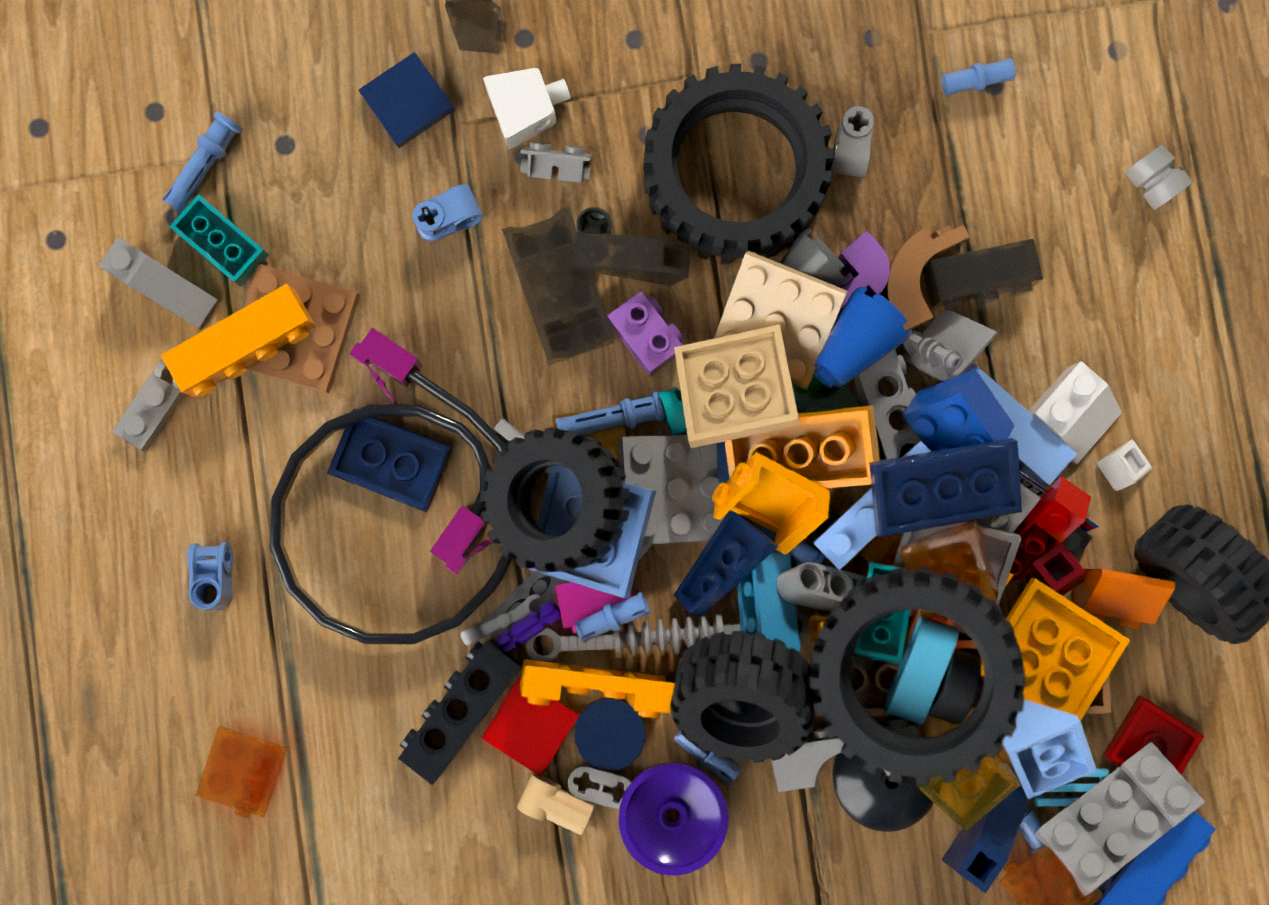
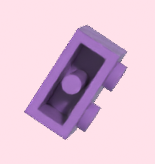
(645, 332)

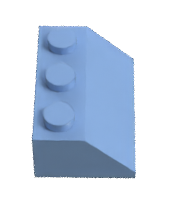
(1047, 749)

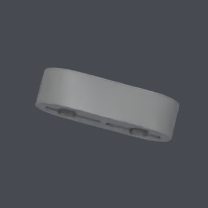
(595, 794)

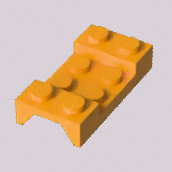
(643, 691)

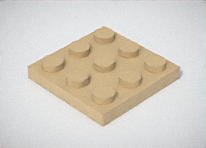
(776, 295)
(736, 386)

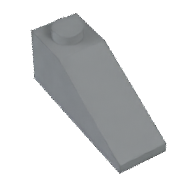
(158, 283)

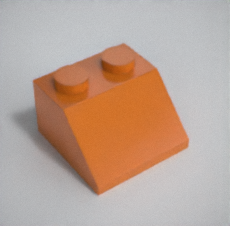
(1123, 597)

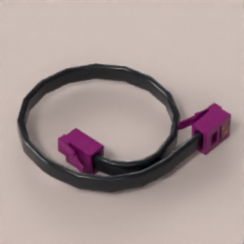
(461, 530)

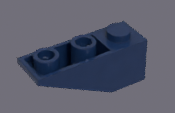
(985, 847)

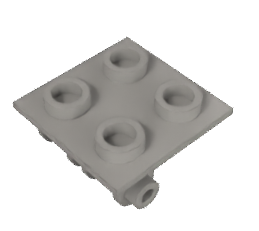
(947, 345)

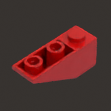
(1049, 524)

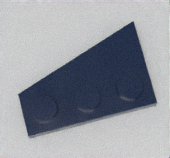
(723, 563)

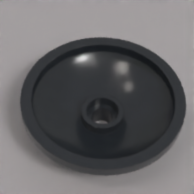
(871, 801)

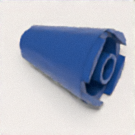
(860, 338)

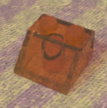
(957, 551)

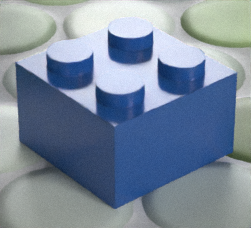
(958, 414)

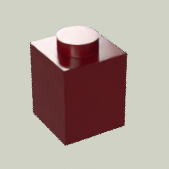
(1059, 570)

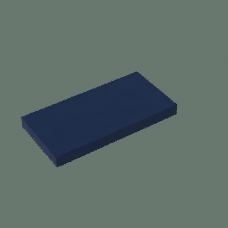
(945, 487)

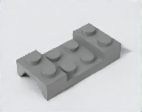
(1119, 818)

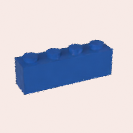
(1158, 866)

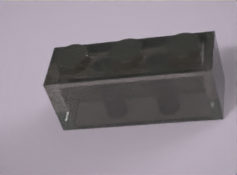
(983, 274)

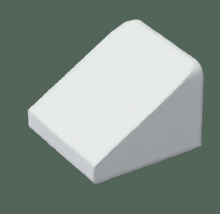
(1124, 465)

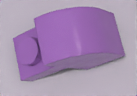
(867, 264)

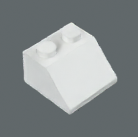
(1077, 408)

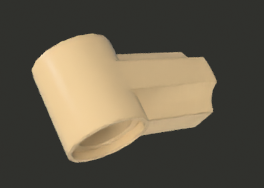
(545, 800)

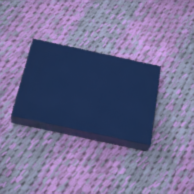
(390, 461)

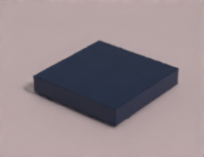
(406, 100)

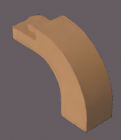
(906, 268)

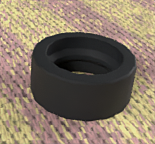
(957, 688)

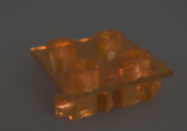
(241, 772)
(1044, 881)

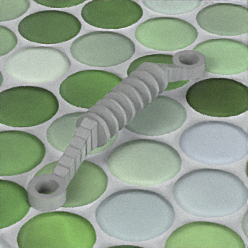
(645, 638)

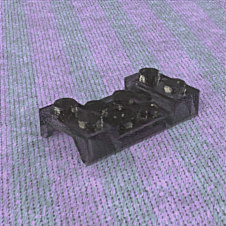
(559, 297)

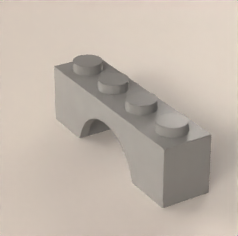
(802, 767)

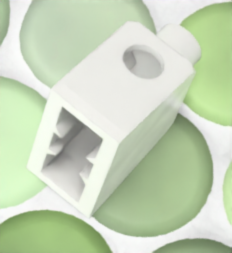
(524, 103)

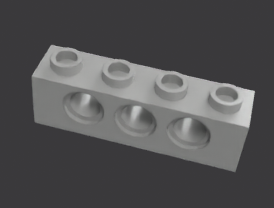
(891, 369)

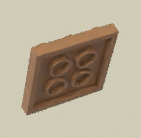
(315, 358)

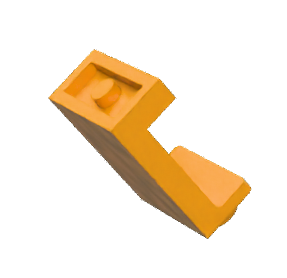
(774, 500)

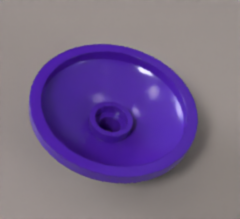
(680, 843)

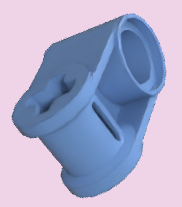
(451, 212)
(210, 572)

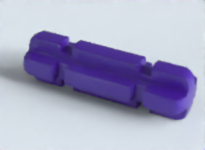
(528, 627)

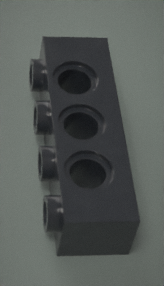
(431, 760)

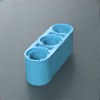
(921, 670)

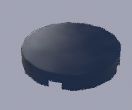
(609, 734)

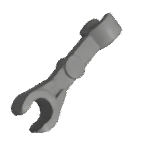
(502, 621)

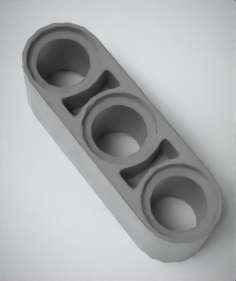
(816, 585)

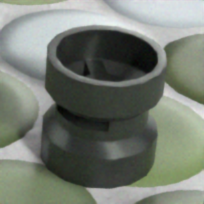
(594, 221)

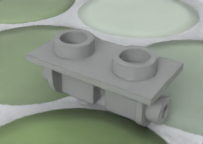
(542, 159)

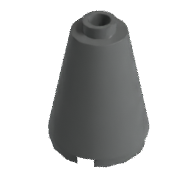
(815, 260)

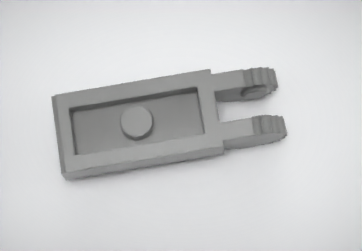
(149, 409)

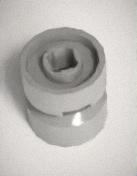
(1158, 177)

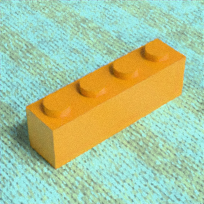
(239, 341)

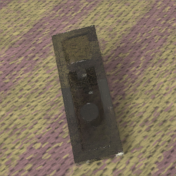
(477, 25)

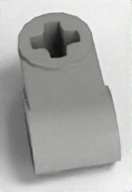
(853, 147)

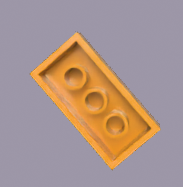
(825, 448)

